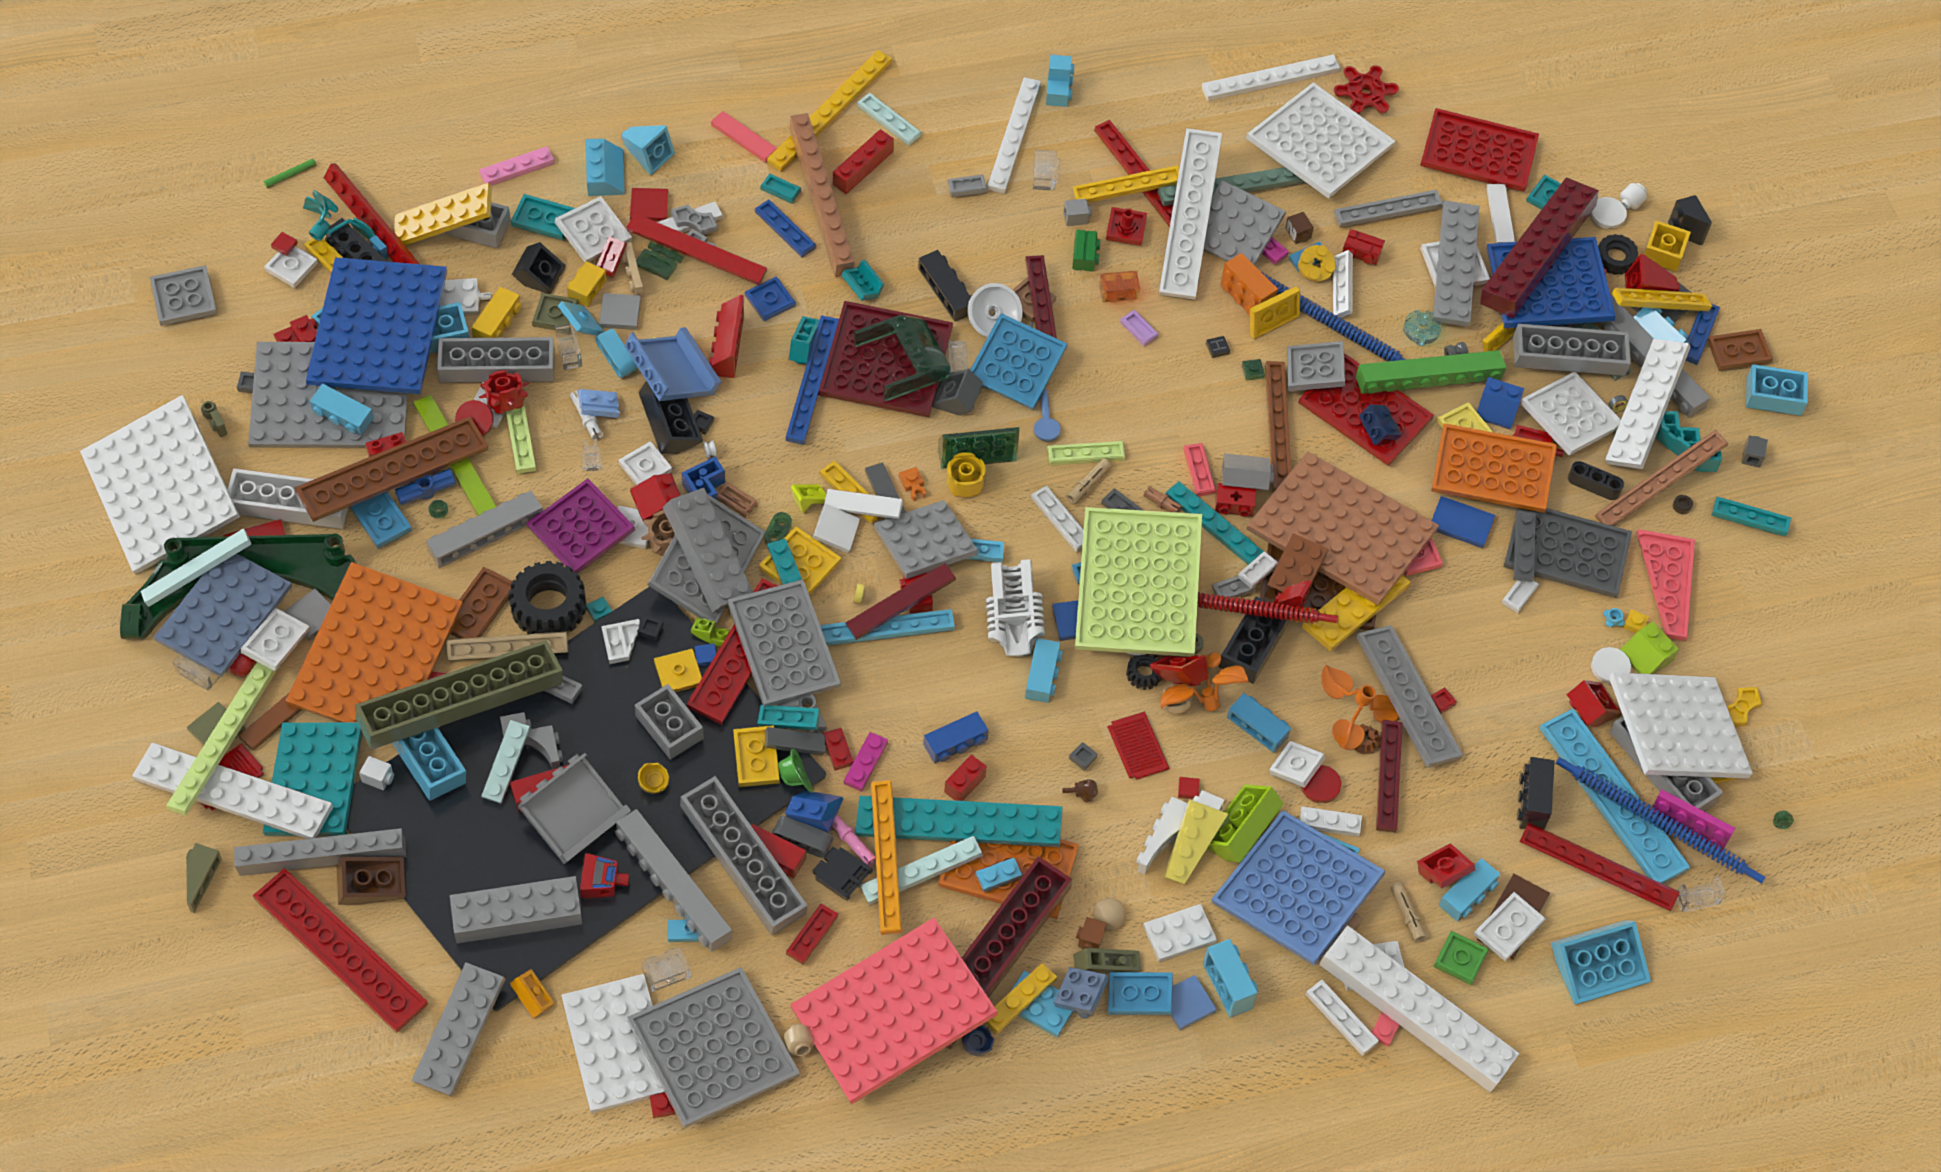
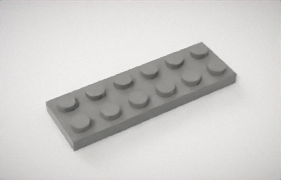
(458, 1029)

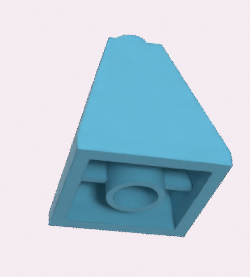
(649, 145)

